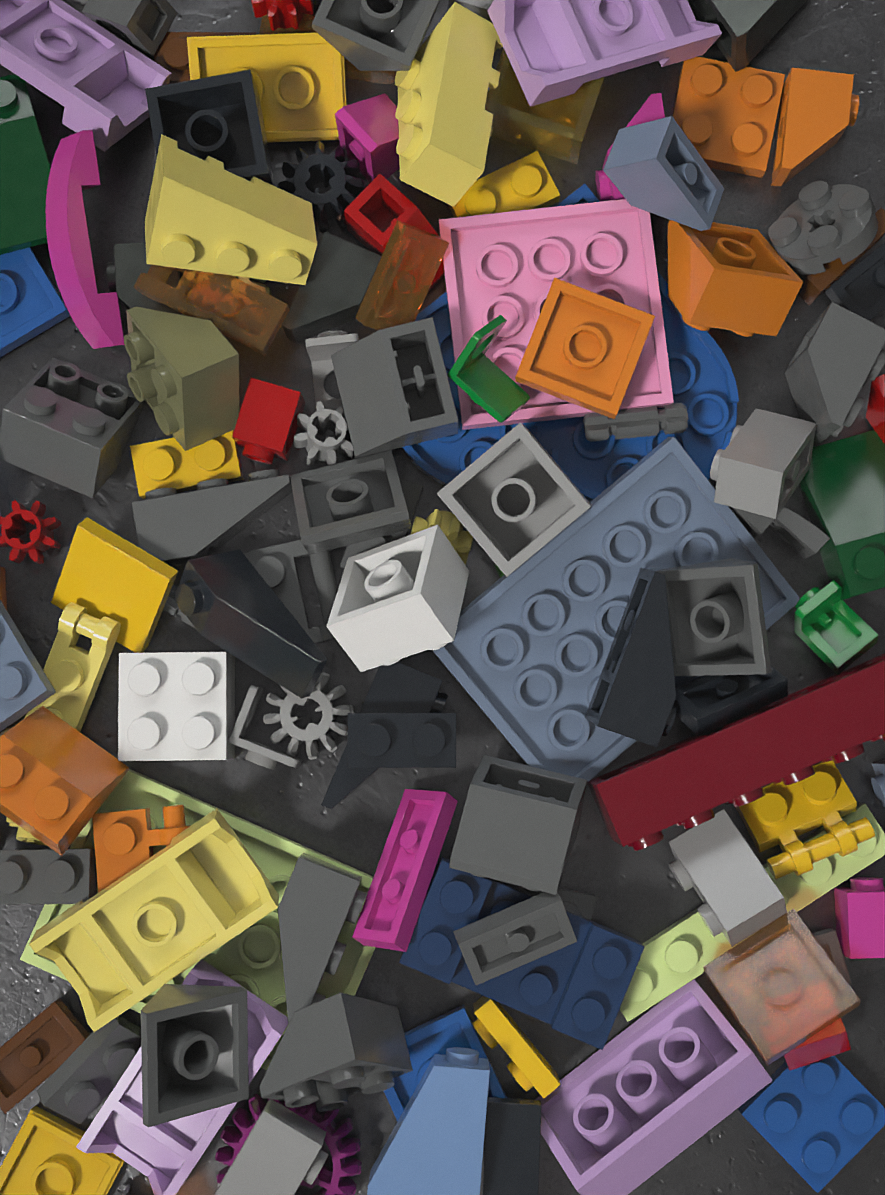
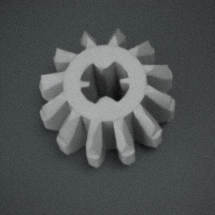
(313, 731)

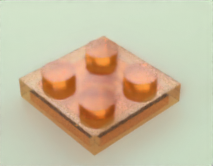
(781, 986)

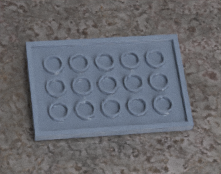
(543, 633)

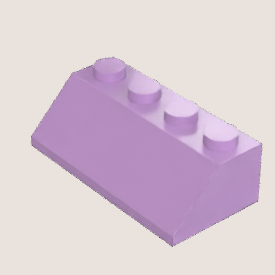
(649, 1094)

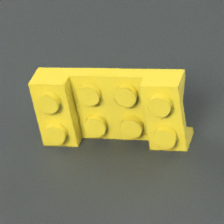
(157, 919)

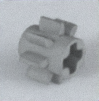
(319, 423)

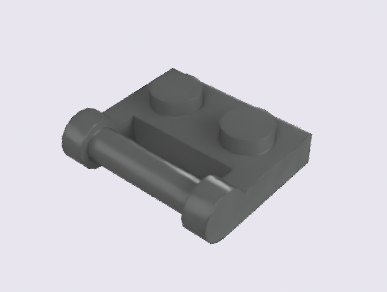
(280, 572)

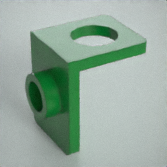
(483, 379)

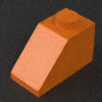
(811, 119)

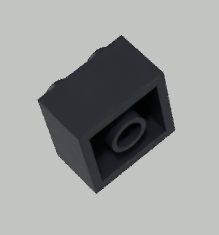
(214, 119)

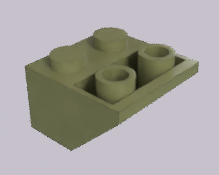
(183, 374)

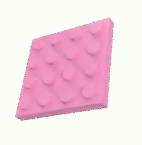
(507, 268)

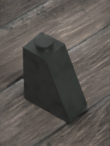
(745, 24)

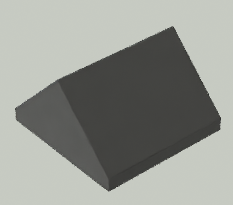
(375, 32)
(349, 502)
(717, 619)
(193, 1051)

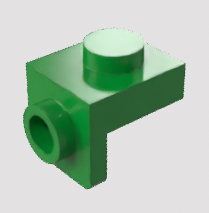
(832, 627)

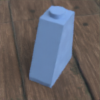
(439, 1133)

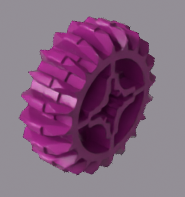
(332, 1181)

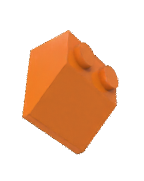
(729, 279)
(54, 778)

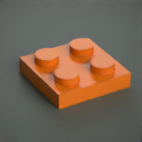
(728, 113)
(584, 348)

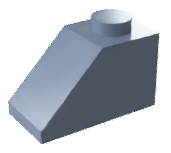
(664, 173)

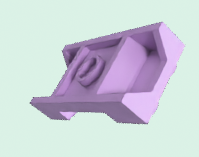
(572, 42)
(79, 67)
(173, 1148)

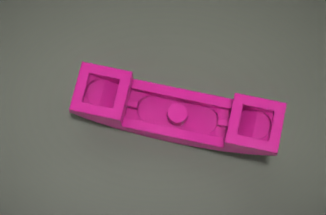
(69, 248)

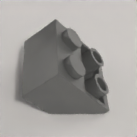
(833, 367)
(395, 388)
(69, 426)
(519, 824)
(337, 1052)

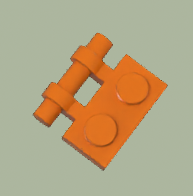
(126, 839)

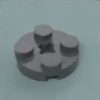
(824, 226)

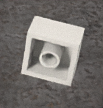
(399, 599)
(176, 706)

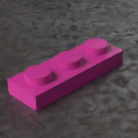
(405, 870)

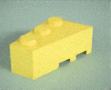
(443, 106)
(225, 223)

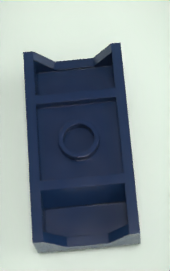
(570, 988)

